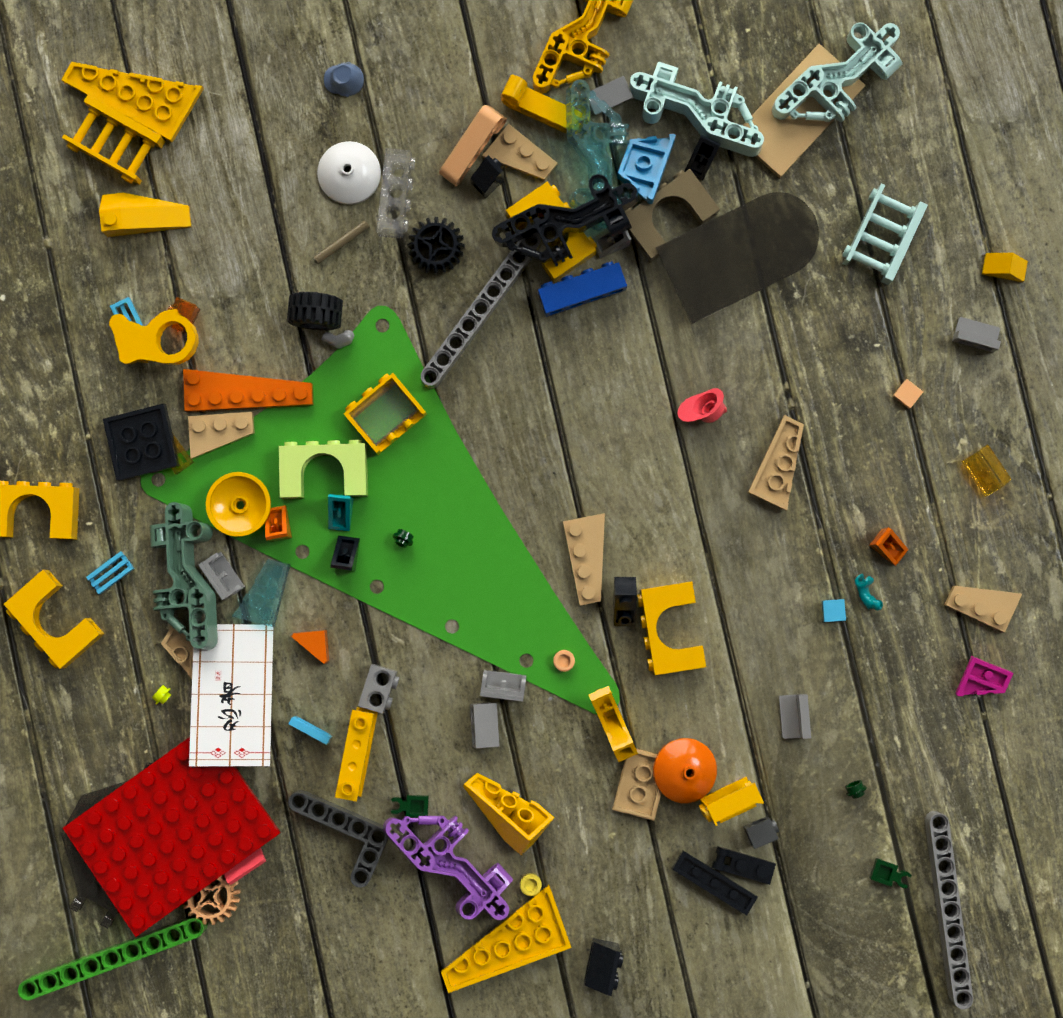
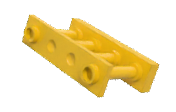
(114, 119)
(356, 754)

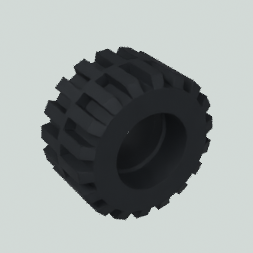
(314, 311)

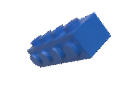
(582, 289)

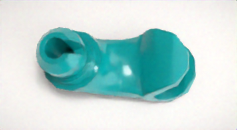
(863, 590)

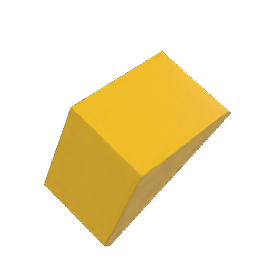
(1005, 266)

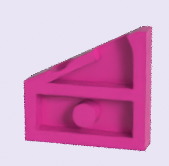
(983, 678)

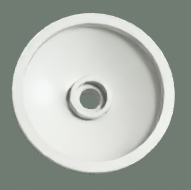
(349, 186)

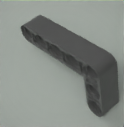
(348, 828)

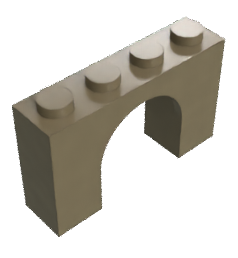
(684, 190)

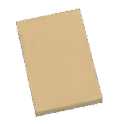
(636, 788)

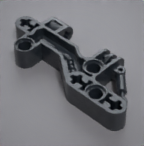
(564, 220)

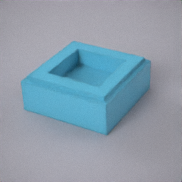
(833, 610)

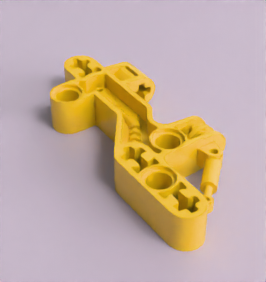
(576, 36)

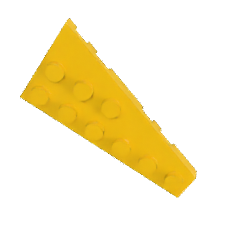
(145, 99)
(520, 939)

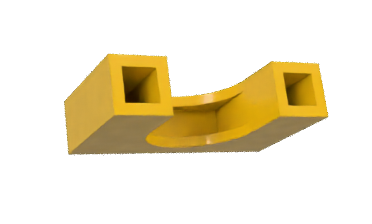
(579, 244)
(61, 499)
(26, 607)
(663, 658)

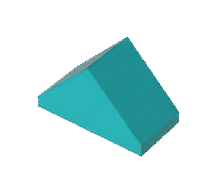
(339, 512)

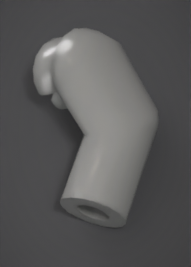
(339, 341)

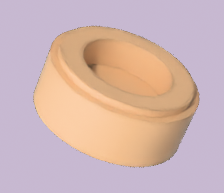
(564, 660)

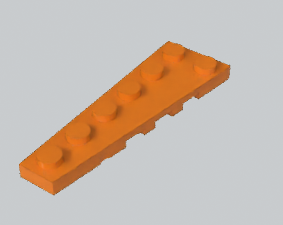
(230, 392)

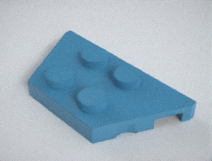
(645, 164)

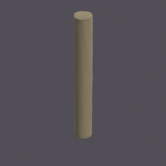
(341, 242)

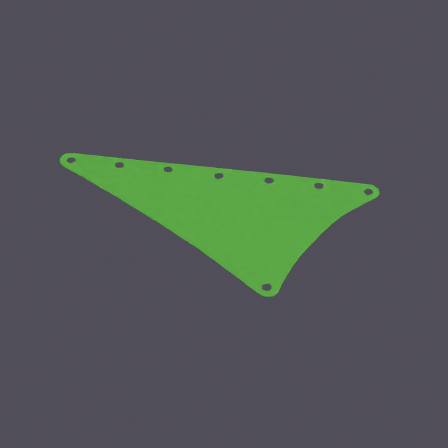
(463, 549)

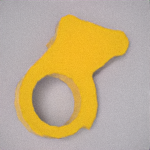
(143, 343)

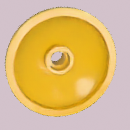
(224, 499)

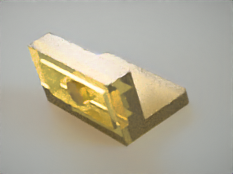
(986, 470)

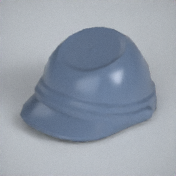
(344, 79)

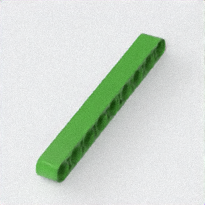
(103, 961)

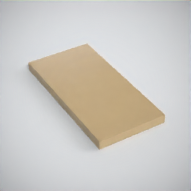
(790, 138)

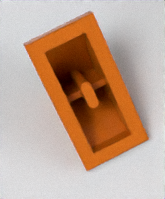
(277, 524)
(889, 546)
(315, 642)

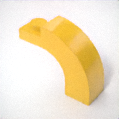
(613, 724)

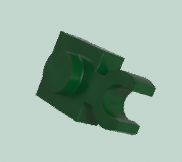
(414, 806)
(886, 873)

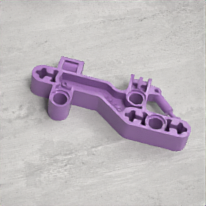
(479, 888)

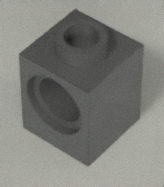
(761, 832)

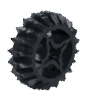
(444, 248)

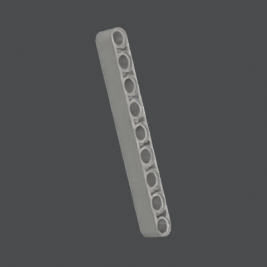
(475, 318)
(955, 919)

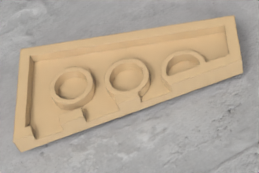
(777, 468)
(585, 550)

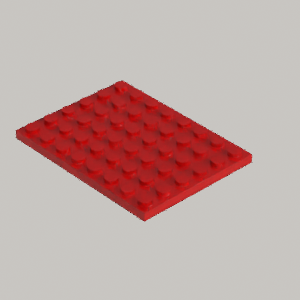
(169, 835)

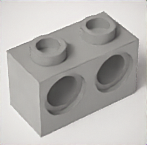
(373, 686)

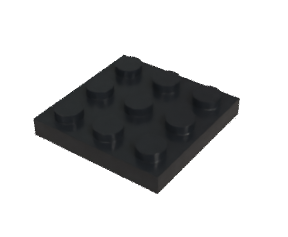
(141, 442)

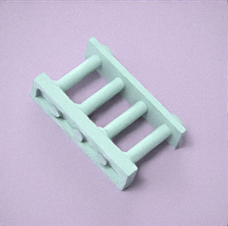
(896, 251)

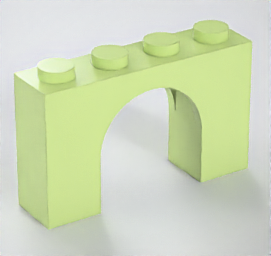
(295, 458)

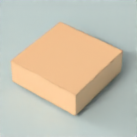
(907, 393)

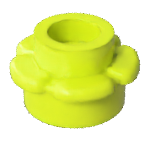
(161, 695)

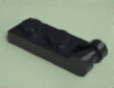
(744, 865)

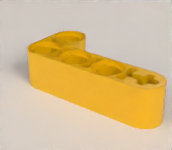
(534, 104)

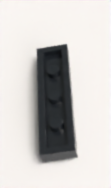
(714, 882)

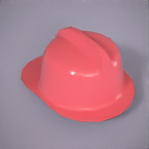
(703, 406)

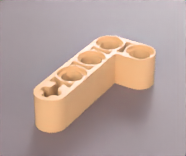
(471, 144)

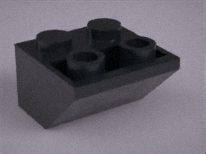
(602, 966)

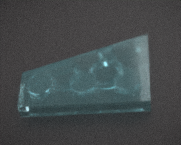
(265, 596)

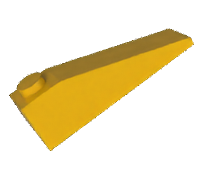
(136, 214)
(513, 818)

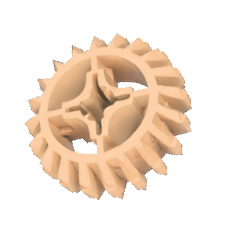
(224, 910)

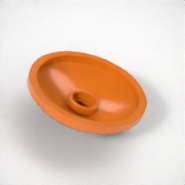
(671, 769)

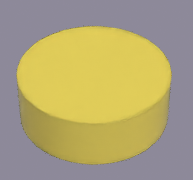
(530, 884)

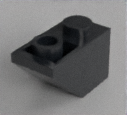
(488, 176)
(625, 601)

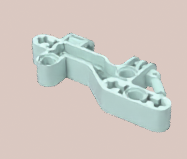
(869, 53)
(699, 111)

